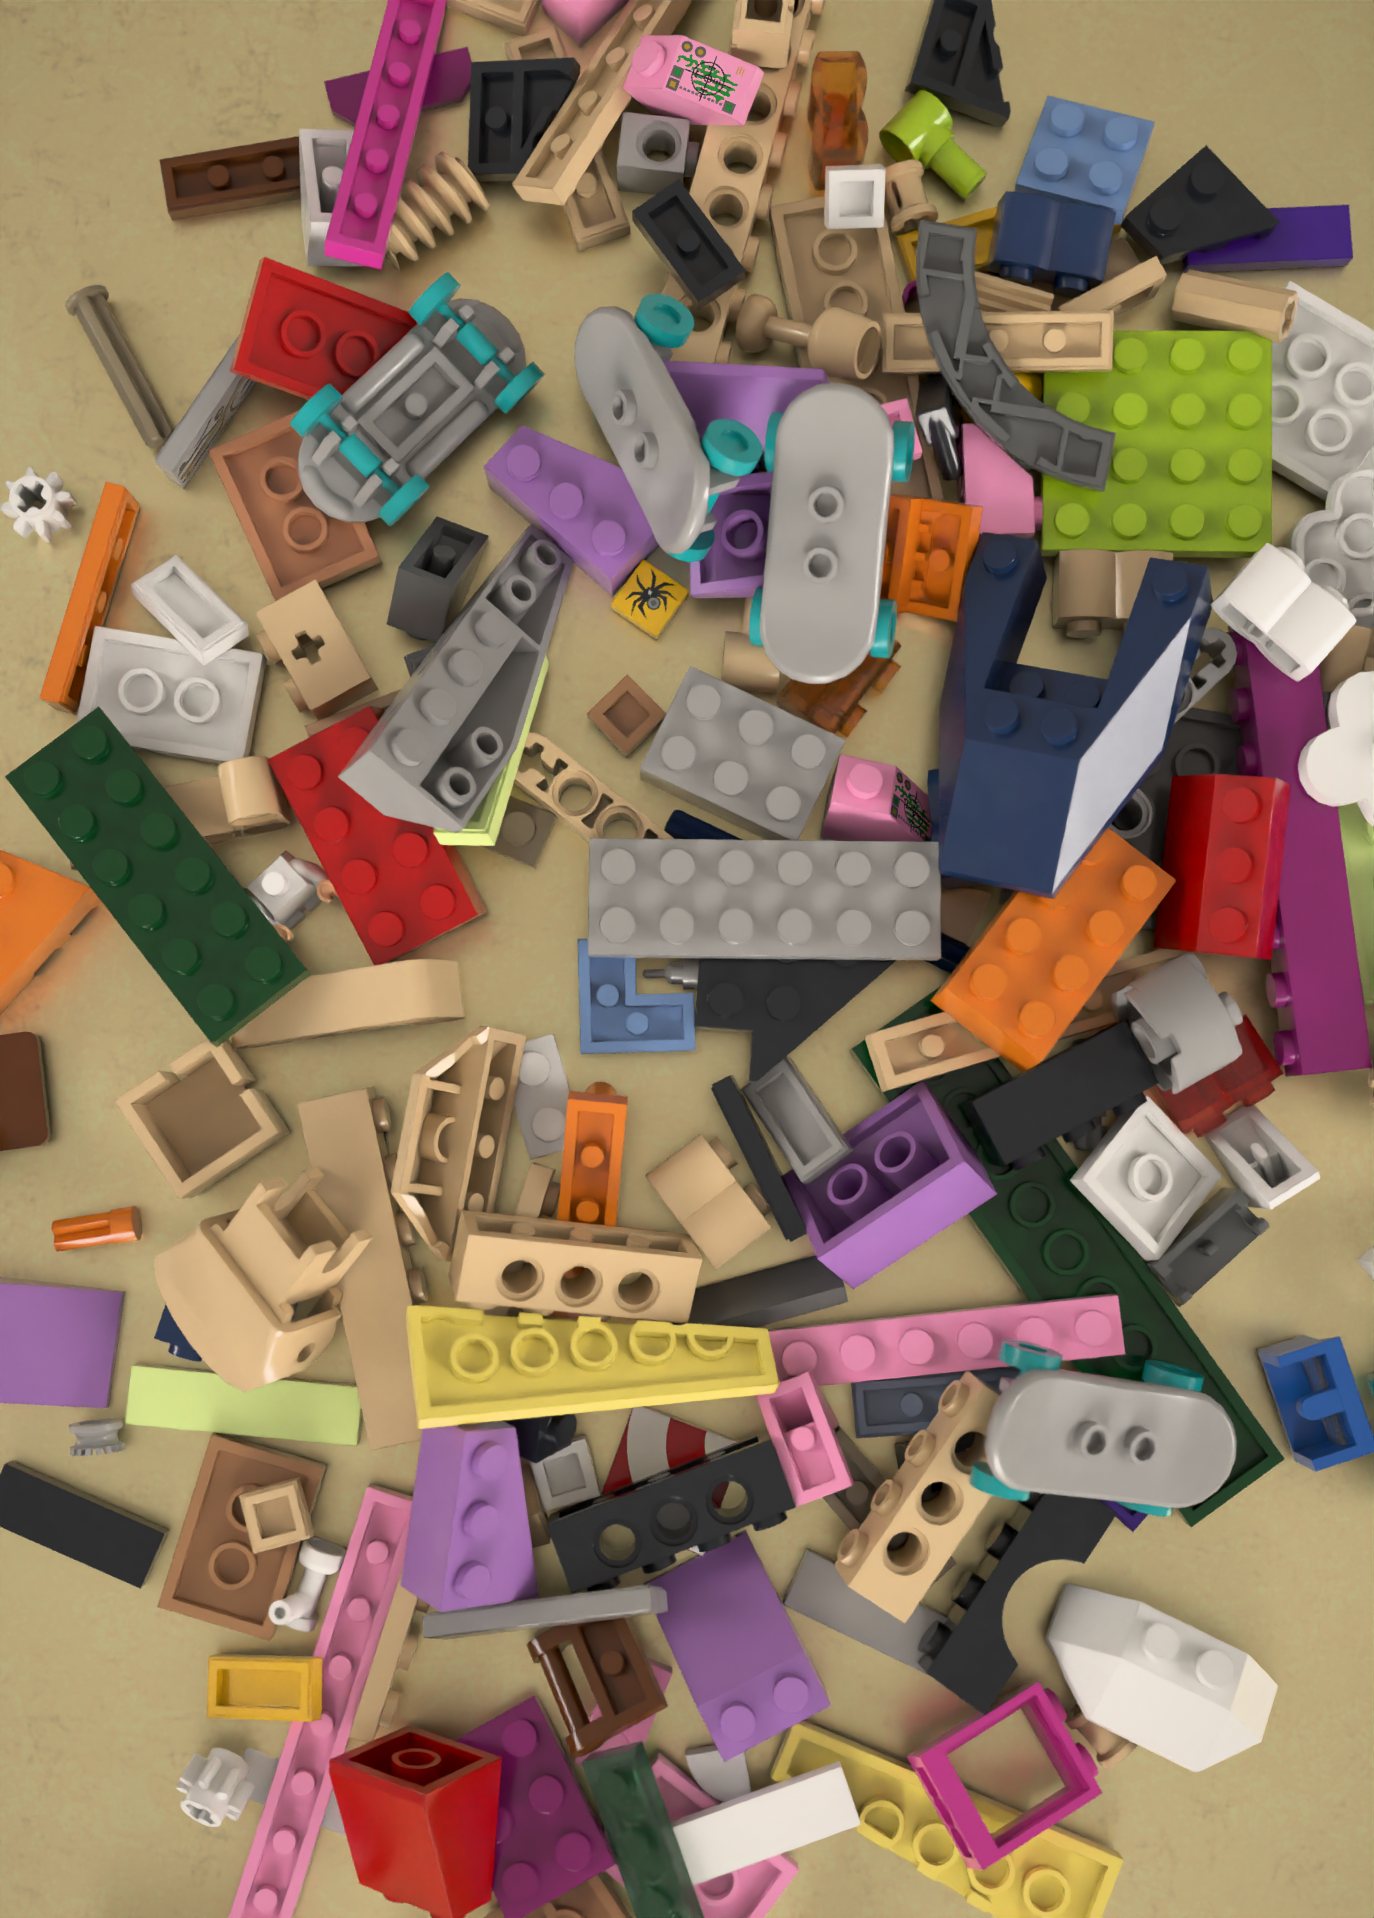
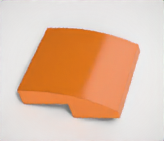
(929, 554)

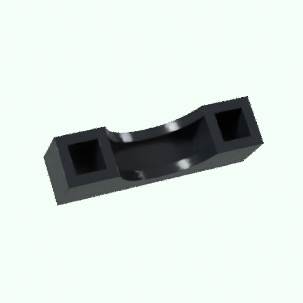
(970, 1648)

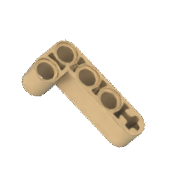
(235, 803)
(603, 807)
(359, 1001)

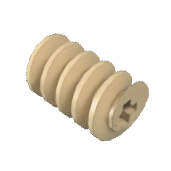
(432, 205)

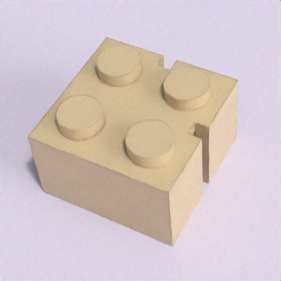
(204, 1122)

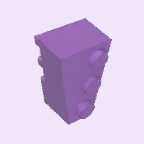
(576, 503)
(469, 1520)

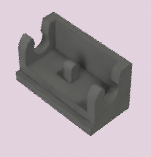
(1207, 1244)

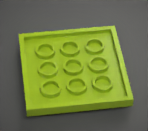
(1186, 448)

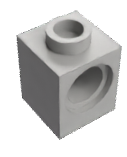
(648, 133)

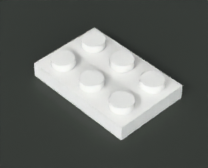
(169, 699)

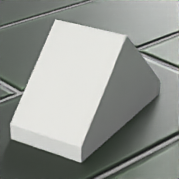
(1260, 1158)

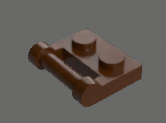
(615, 1672)

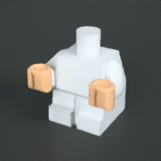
(288, 889)

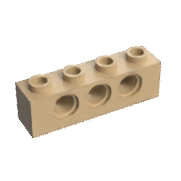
(492, 1241)
(936, 1527)

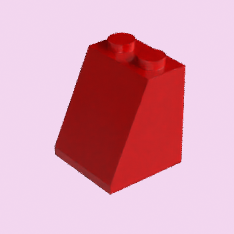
(421, 1819)

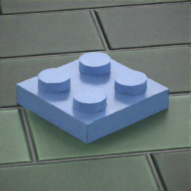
(1085, 155)

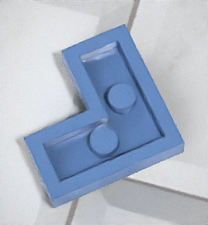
(627, 1022)

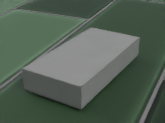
(797, 1120)

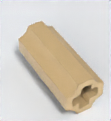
(1234, 305)

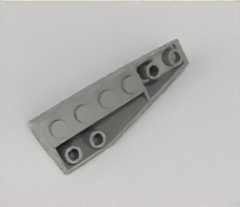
(468, 697)

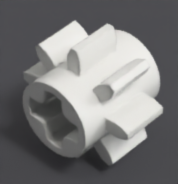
(29, 490)
(215, 1787)

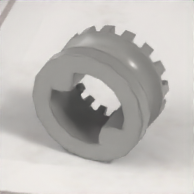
(96, 1435)

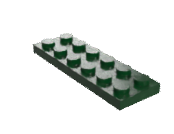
(158, 877)

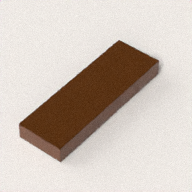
(232, 178)

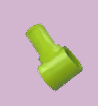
(924, 134)

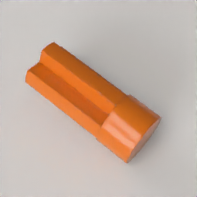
(115, 1227)

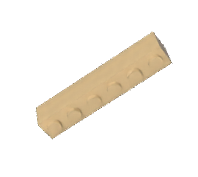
(350, 1150)

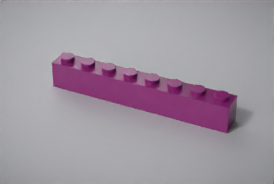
(1314, 944)

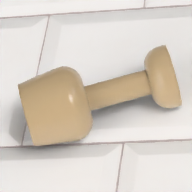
(837, 341)

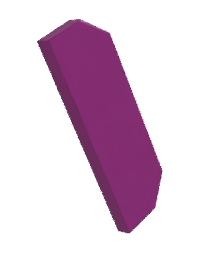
(446, 86)

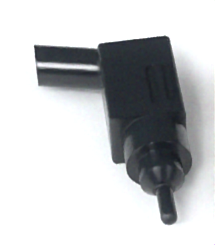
(939, 422)

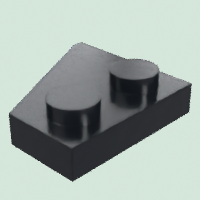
(512, 110)

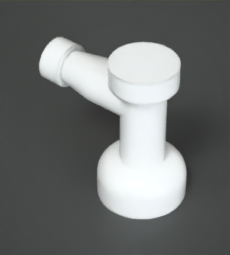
(319, 1559)

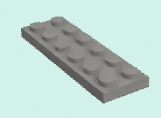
(764, 899)

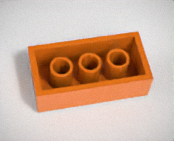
(1050, 954)

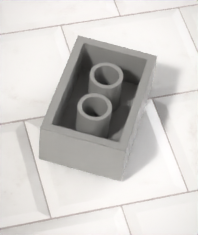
(740, 757)

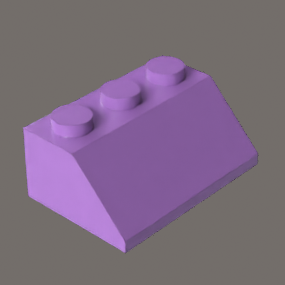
(740, 392)
(895, 1190)

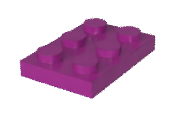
(544, 1819)

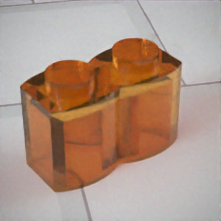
(836, 113)

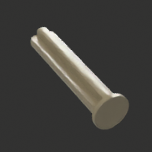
(121, 364)

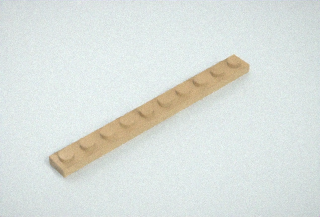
(396, 1641)

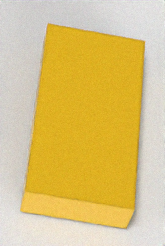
(265, 1687)

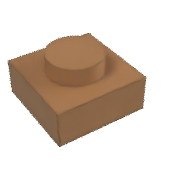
(626, 715)

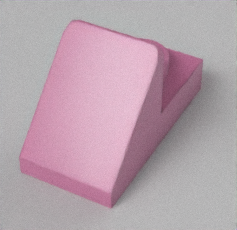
(805, 1439)

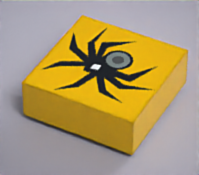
(650, 599)

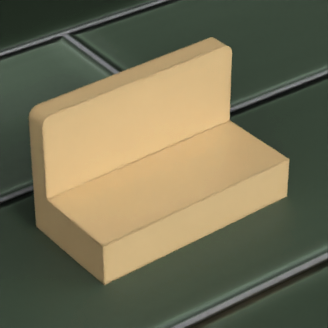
(1124, 284)

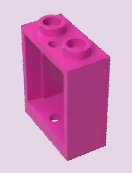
(956, 1808)

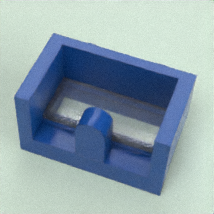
(1317, 1401)

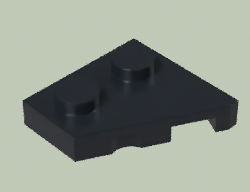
(961, 60)
(1197, 212)

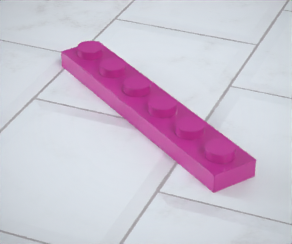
(384, 132)

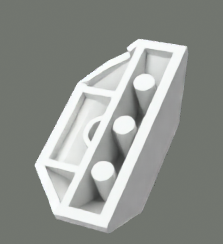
(1158, 1678)

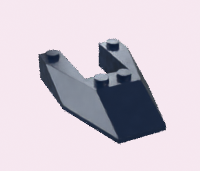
(1047, 755)

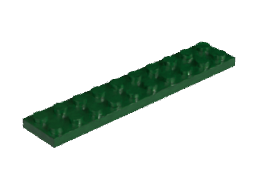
(1065, 1249)

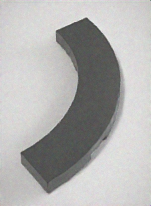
(982, 378)

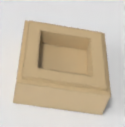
(276, 1515)

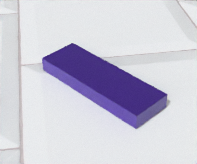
(1301, 240)

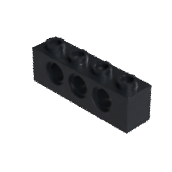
(596, 1567)

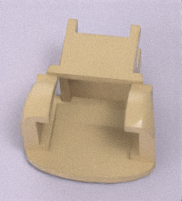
(242, 1271)

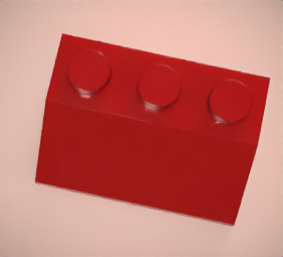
(1227, 864)

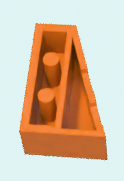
(35, 919)

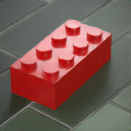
(385, 869)

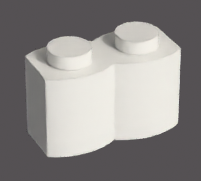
(1284, 611)

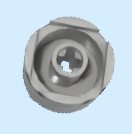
(1180, 1022)

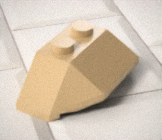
(457, 1134)

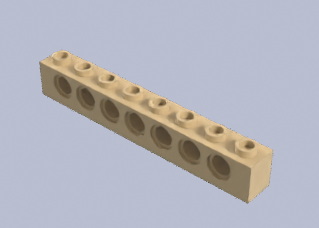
(747, 194)

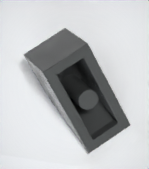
(435, 579)

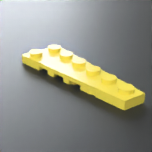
(530, 1366)
(1044, 1878)

